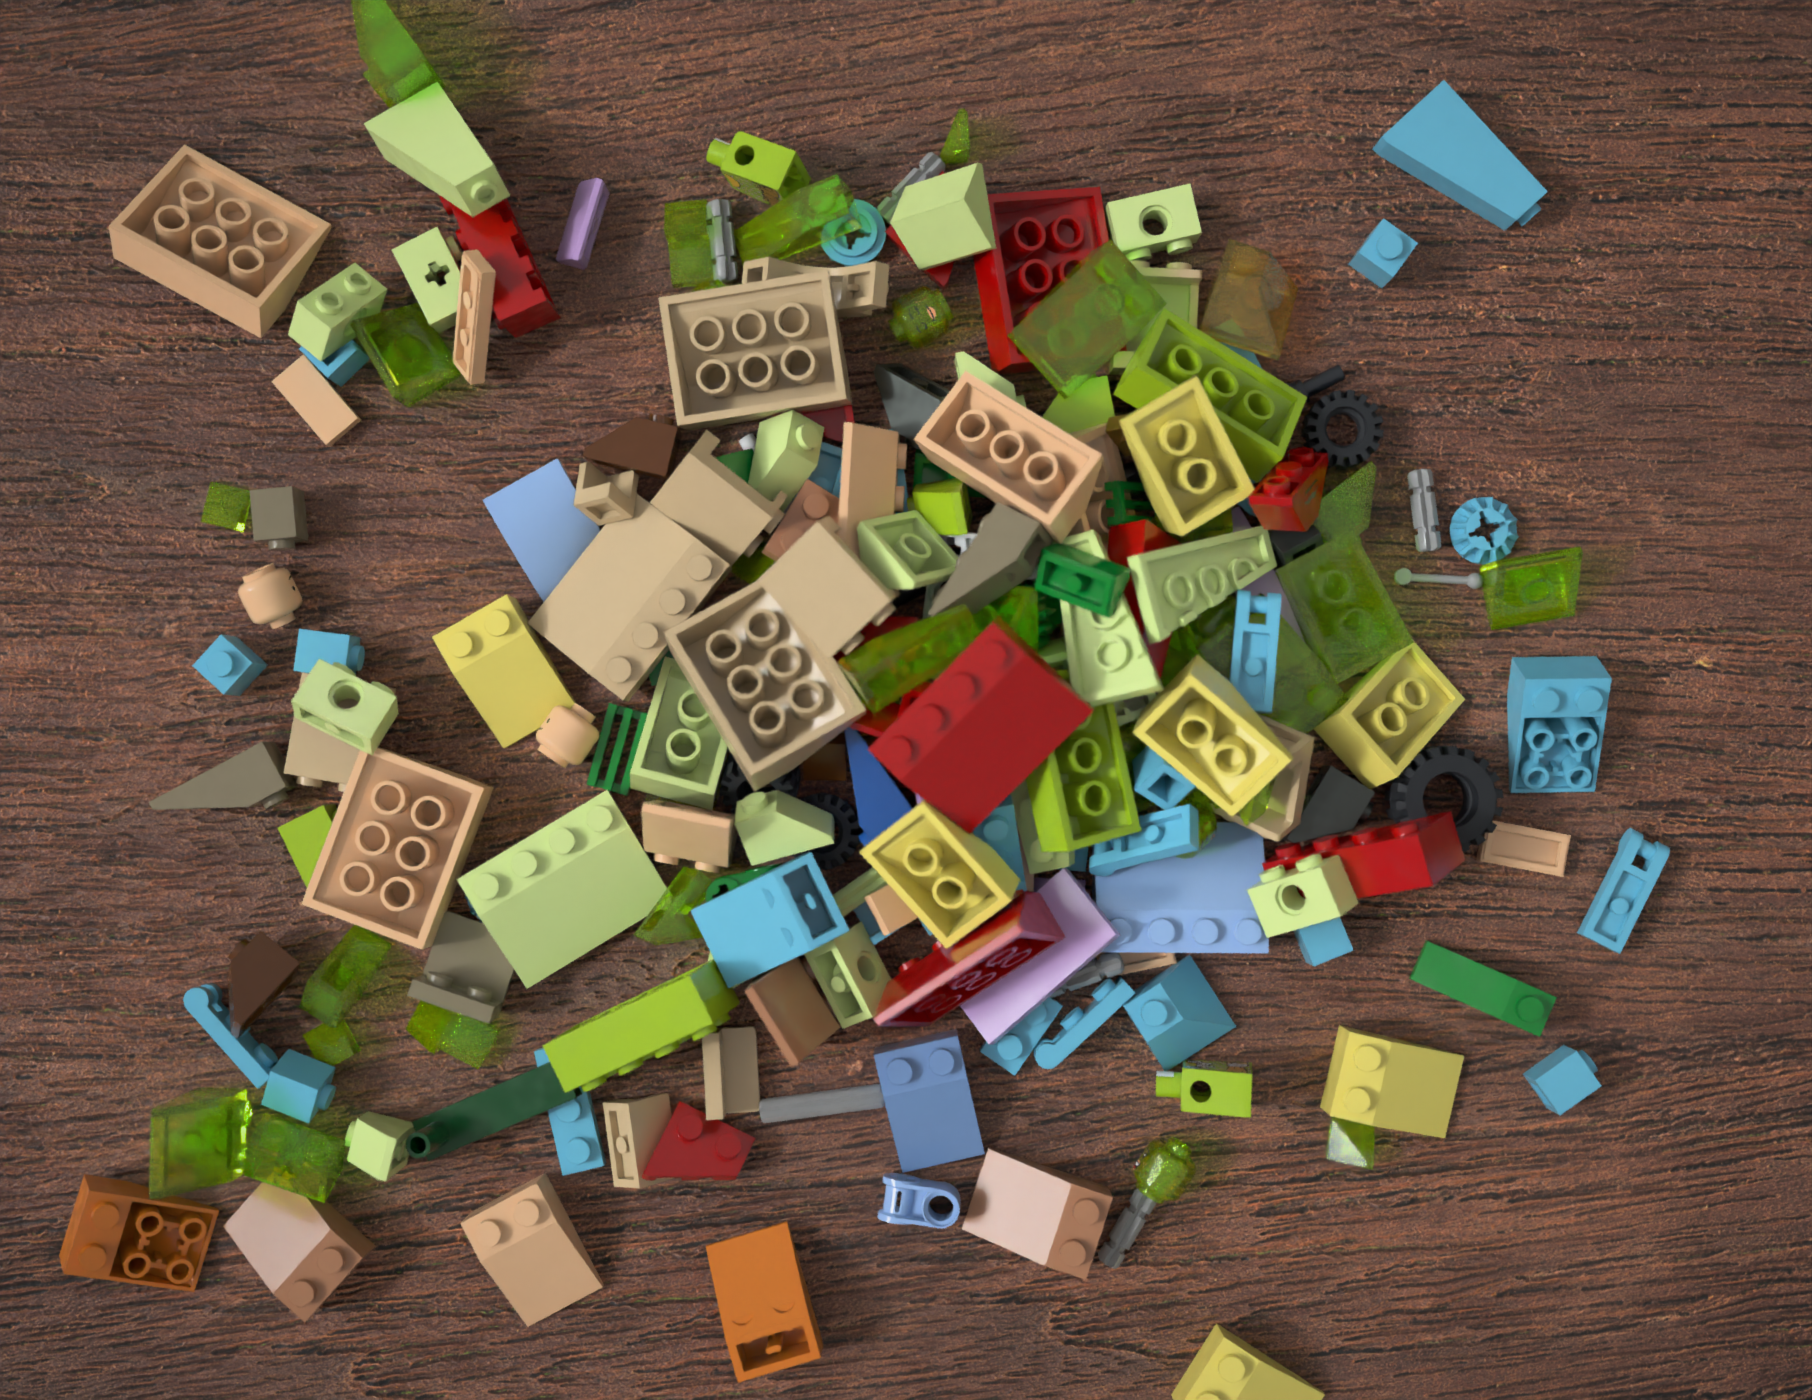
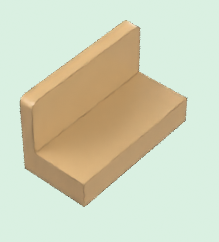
(731, 1071)
(633, 1135)

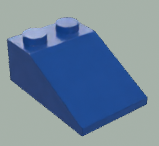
(876, 793)

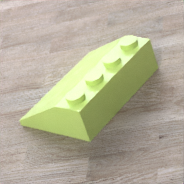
(564, 889)

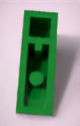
(1483, 988)

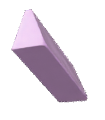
(583, 223)

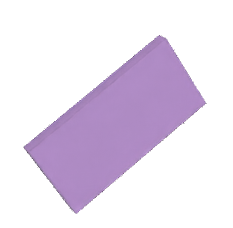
(1023, 990)

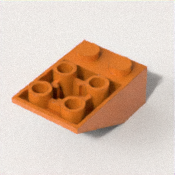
(136, 1239)
(763, 1302)

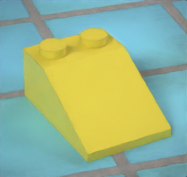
(1185, 458)
(504, 669)
(1390, 716)
(1212, 736)
(941, 872)
(1391, 1083)
(1237, 1371)

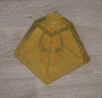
(1249, 301)

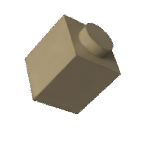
(279, 517)

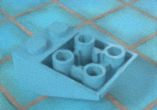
(1556, 723)
(770, 920)

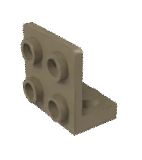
(464, 970)

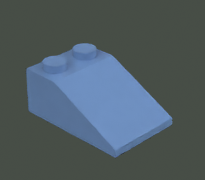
(928, 1100)

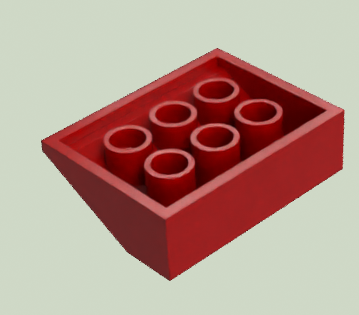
(1037, 245)
(981, 726)
(985, 955)

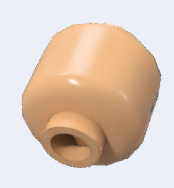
(270, 596)
(567, 735)

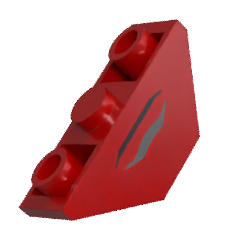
(1291, 491)

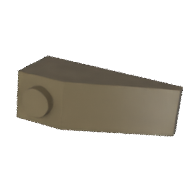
(242, 781)

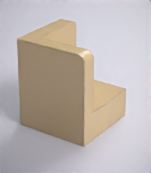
(605, 497)

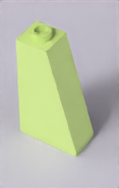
(439, 150)

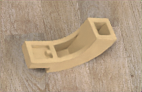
(855, 288)

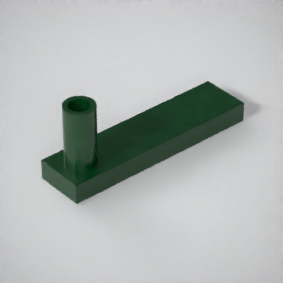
(487, 1112)

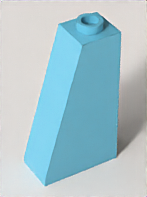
(1462, 158)

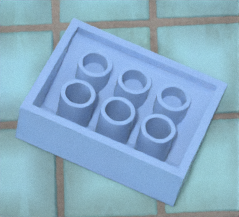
(1188, 902)

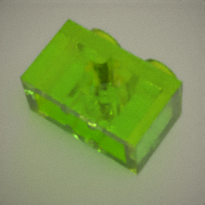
(294, 1157)

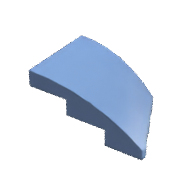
(542, 524)

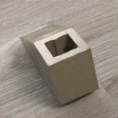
(995, 562)

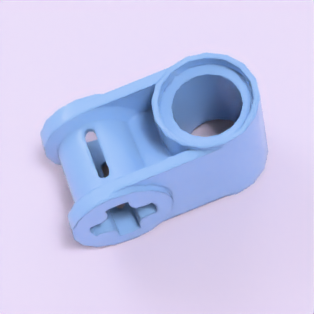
(915, 1201)

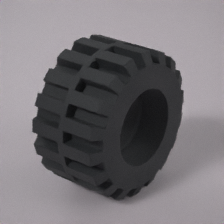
(1475, 782)

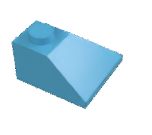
(1178, 1013)

